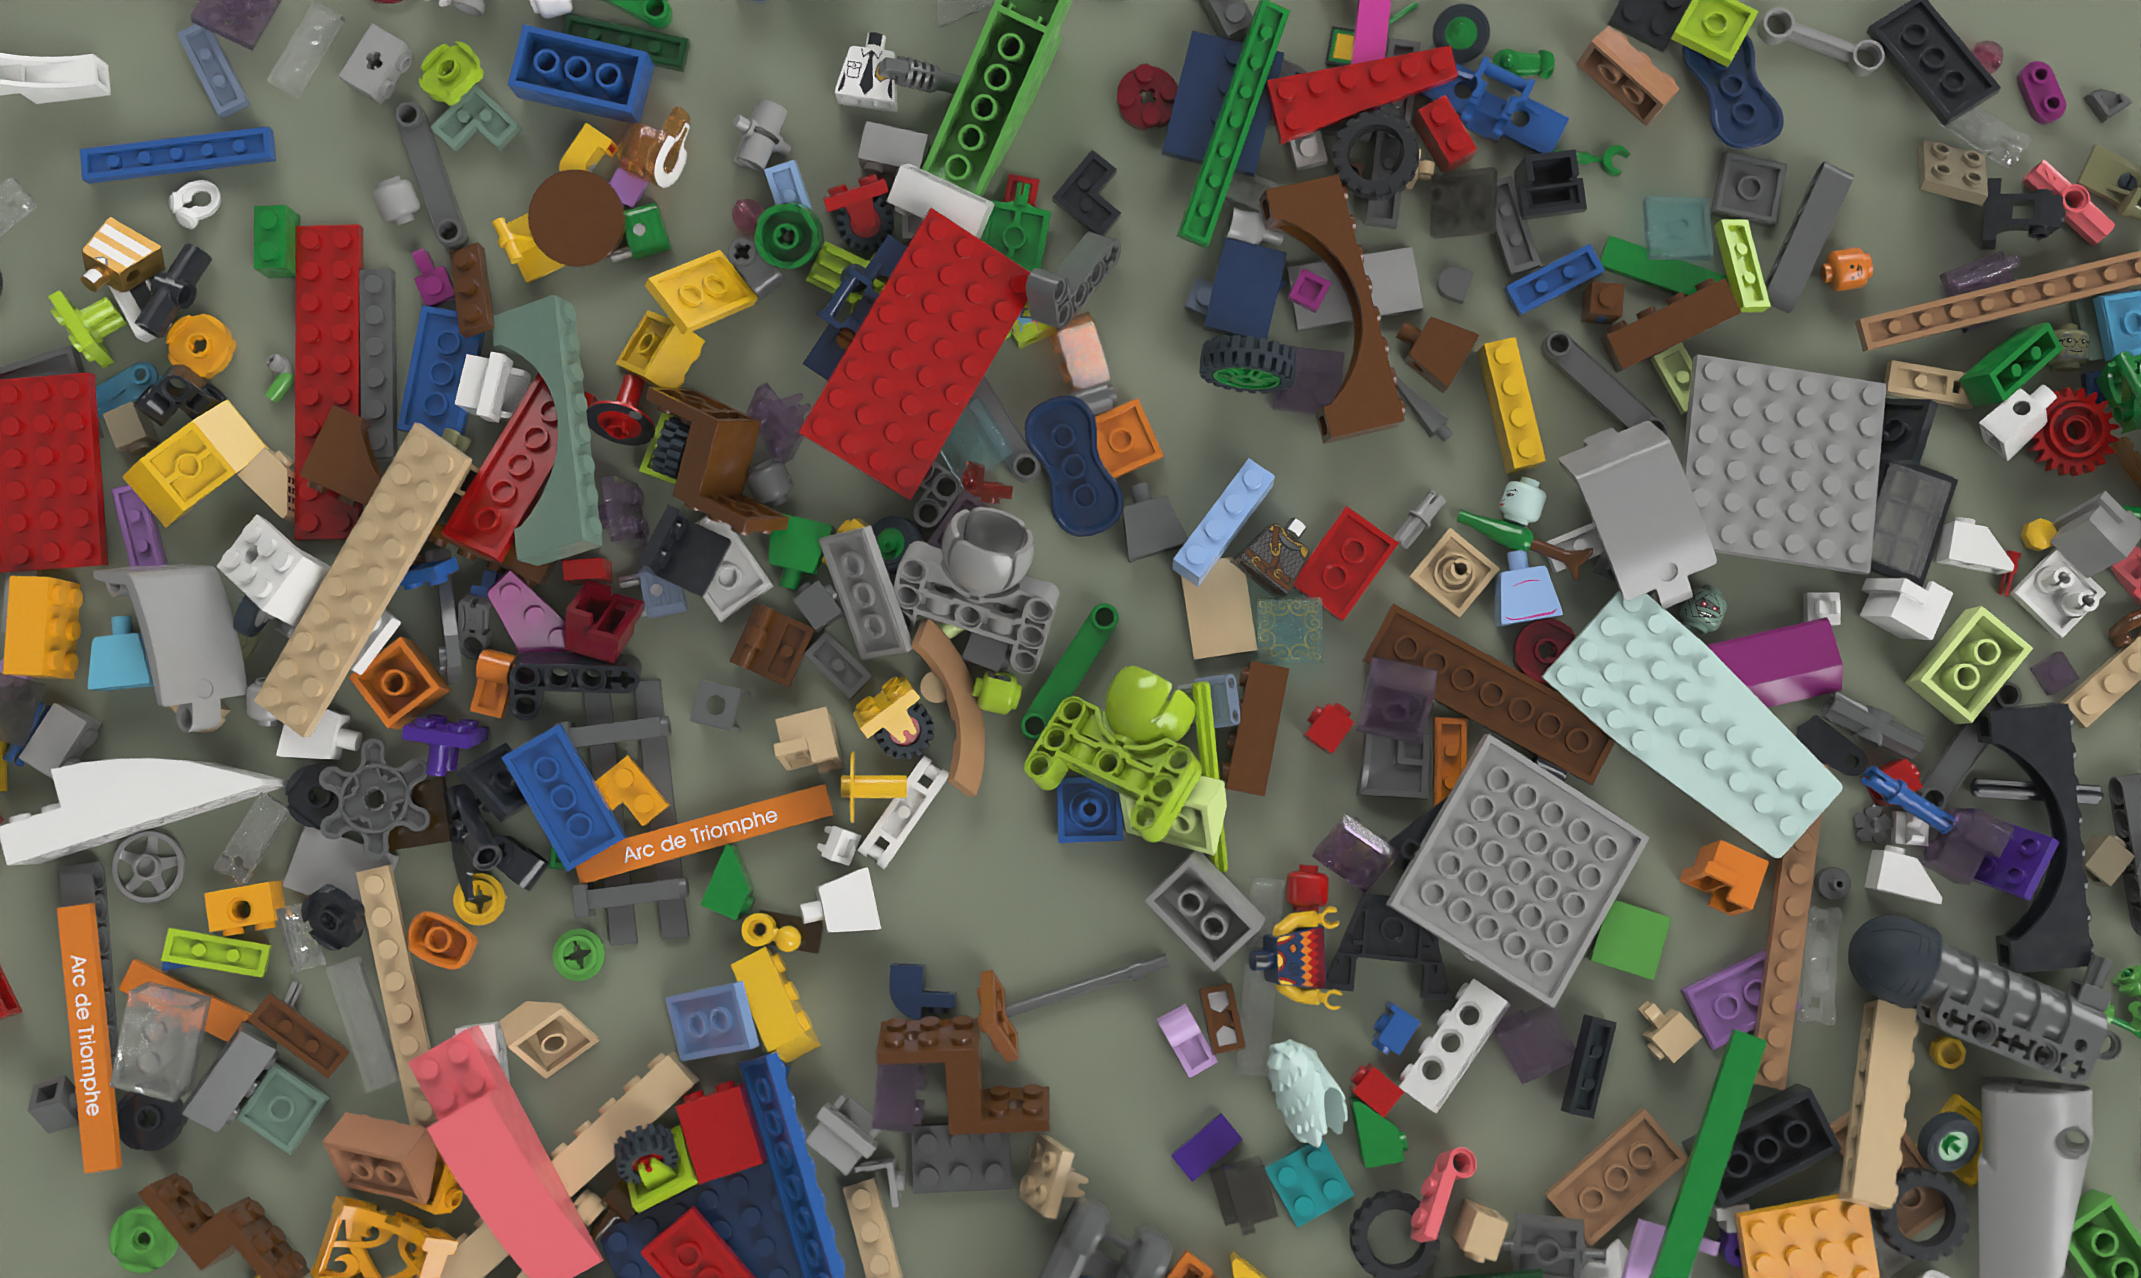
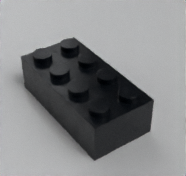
(1774, 1143)

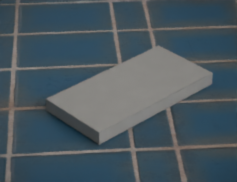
(1393, 284)
(866, 593)

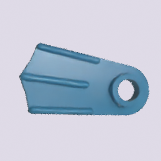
(124, 387)

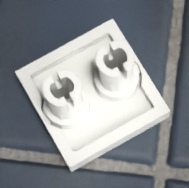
(2057, 594)

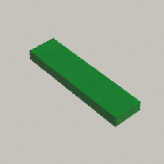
(1667, 275)

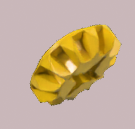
(471, 911)

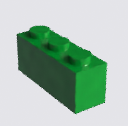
(2011, 364)

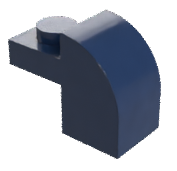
(908, 991)

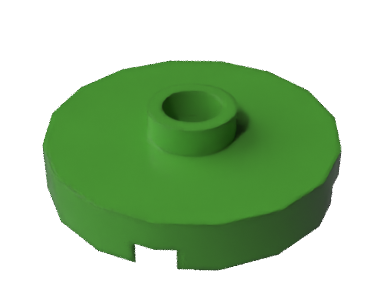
(129, 1245)

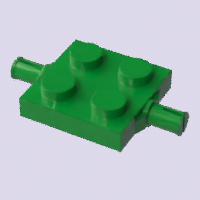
(1018, 230)

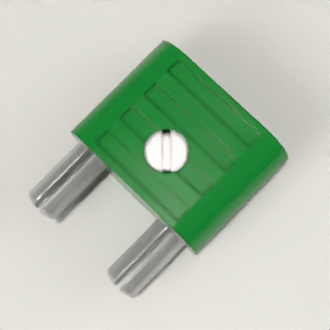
(644, 233)

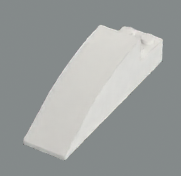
(122, 798)

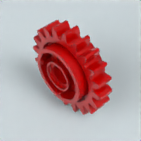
(2090, 428)

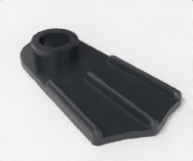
(1831, 746)

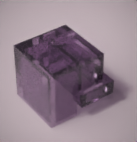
(1535, 1042)

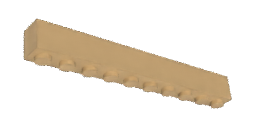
(587, 1155)

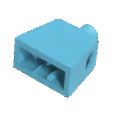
(119, 659)

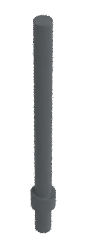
(1136, 970)

